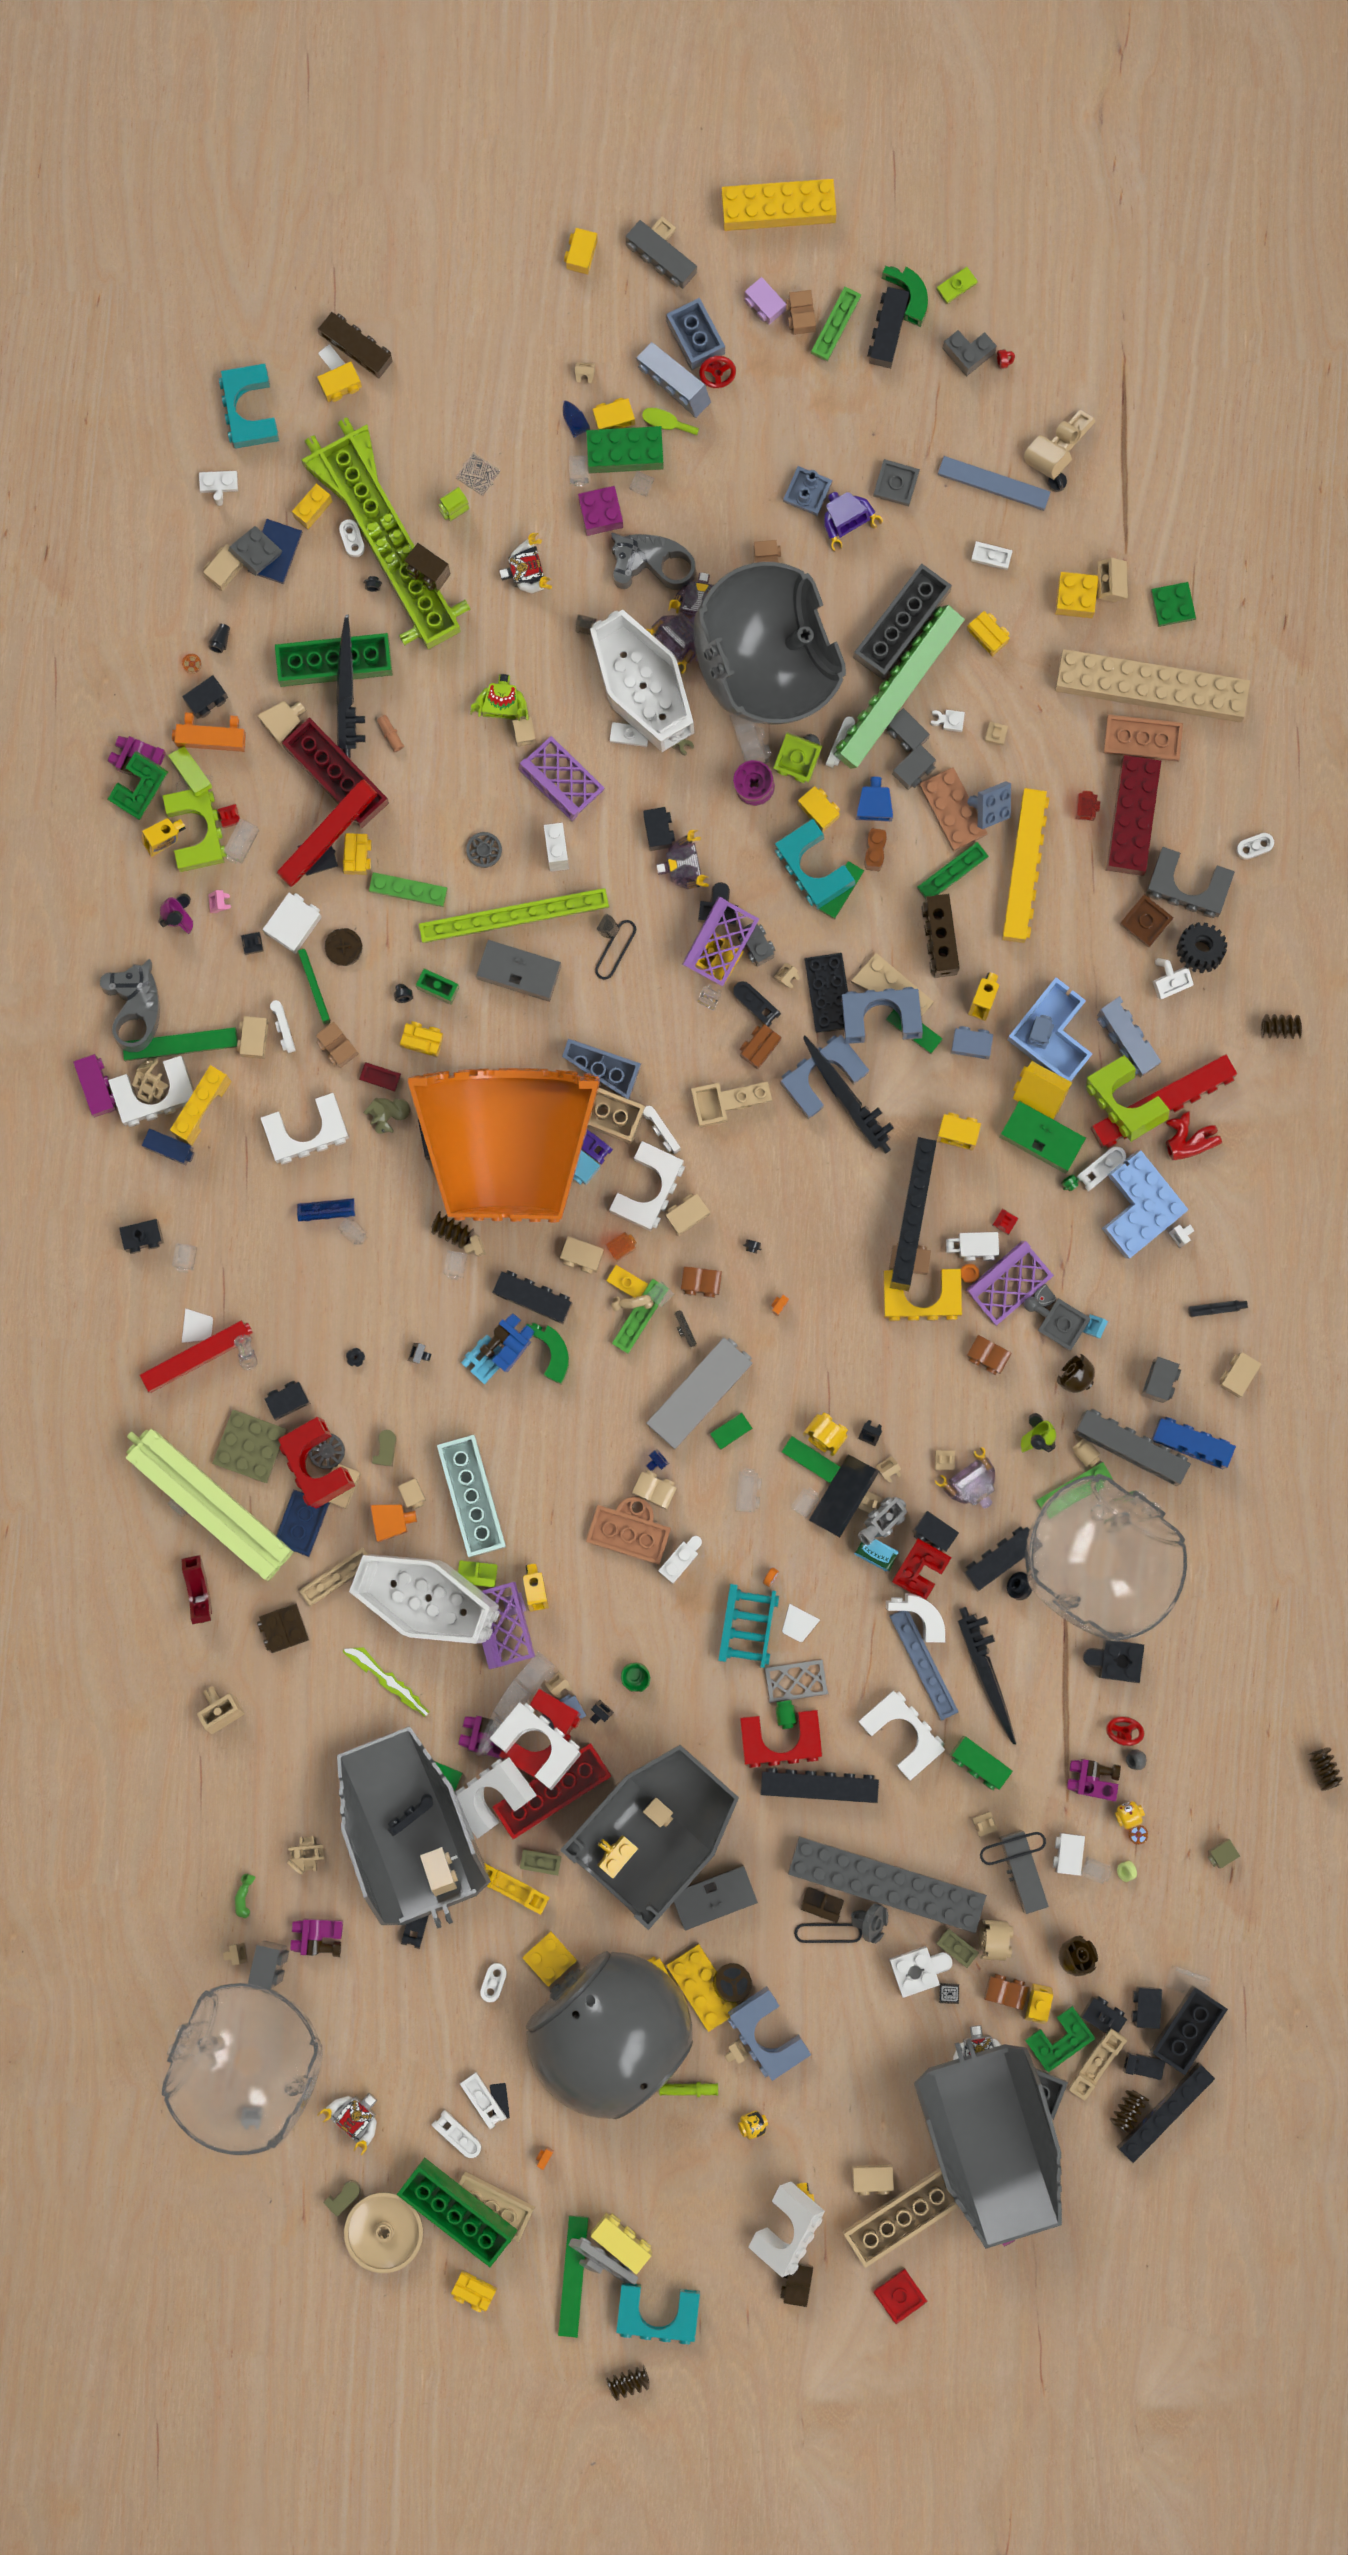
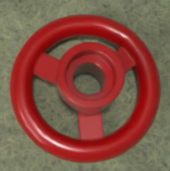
(717, 367)
(1124, 1733)

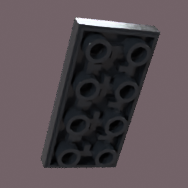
(826, 985)
(844, 1495)

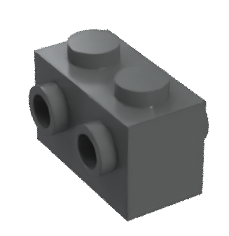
(758, 948)

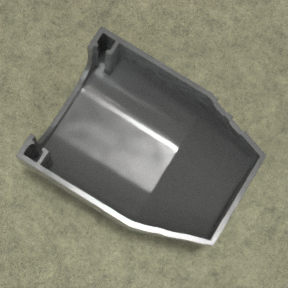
(667, 1855)

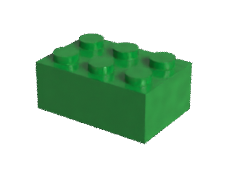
(980, 1763)

